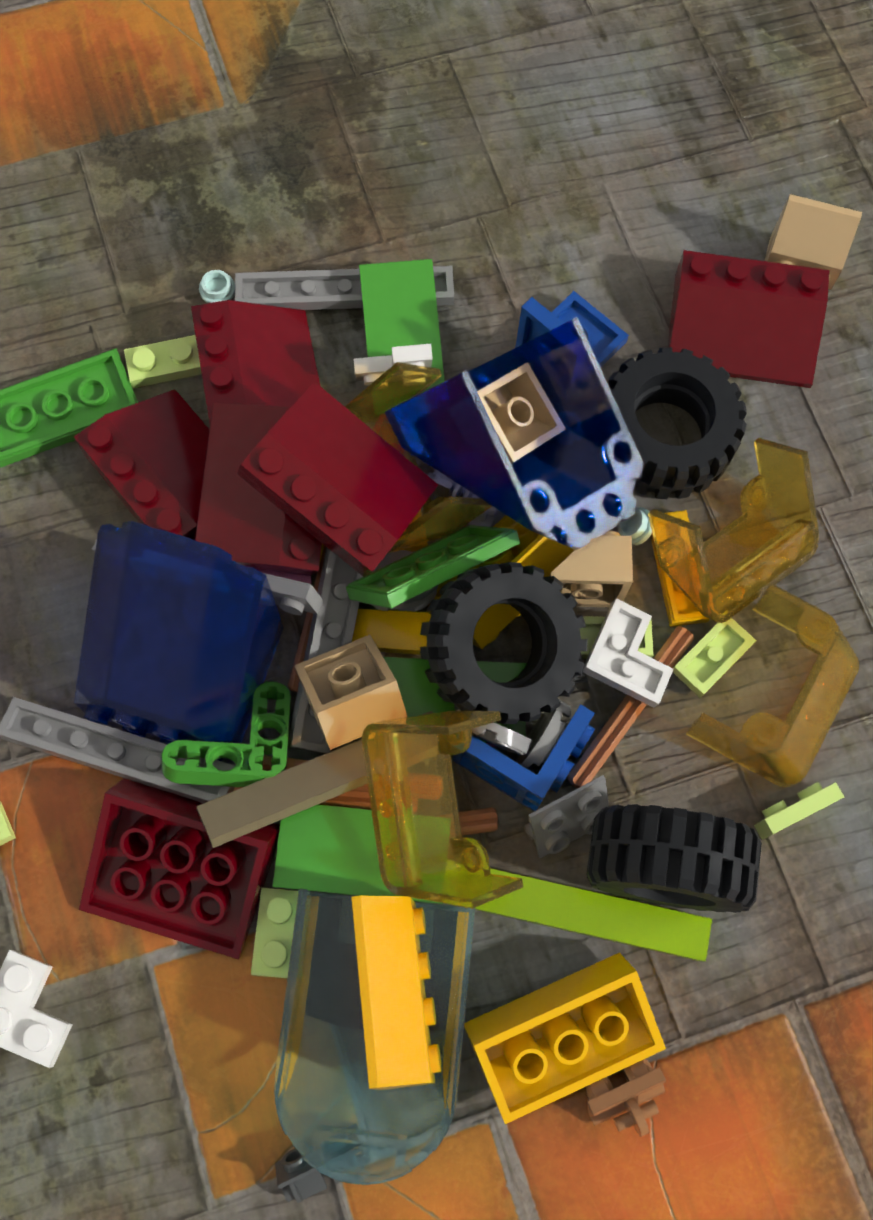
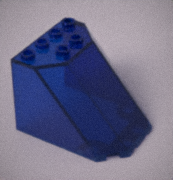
(565, 487)
(174, 637)

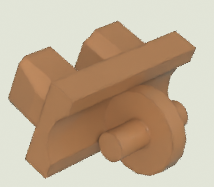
(642, 1085)

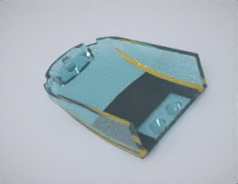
(322, 1052)

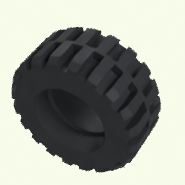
(700, 391)
(553, 634)
(674, 858)

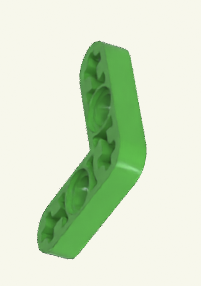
(246, 756)

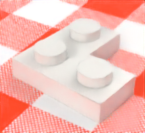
(373, 367)
(616, 656)
(23, 1027)

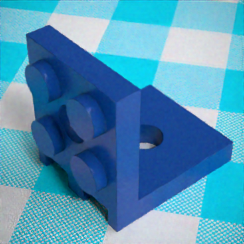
(600, 331)
(517, 780)

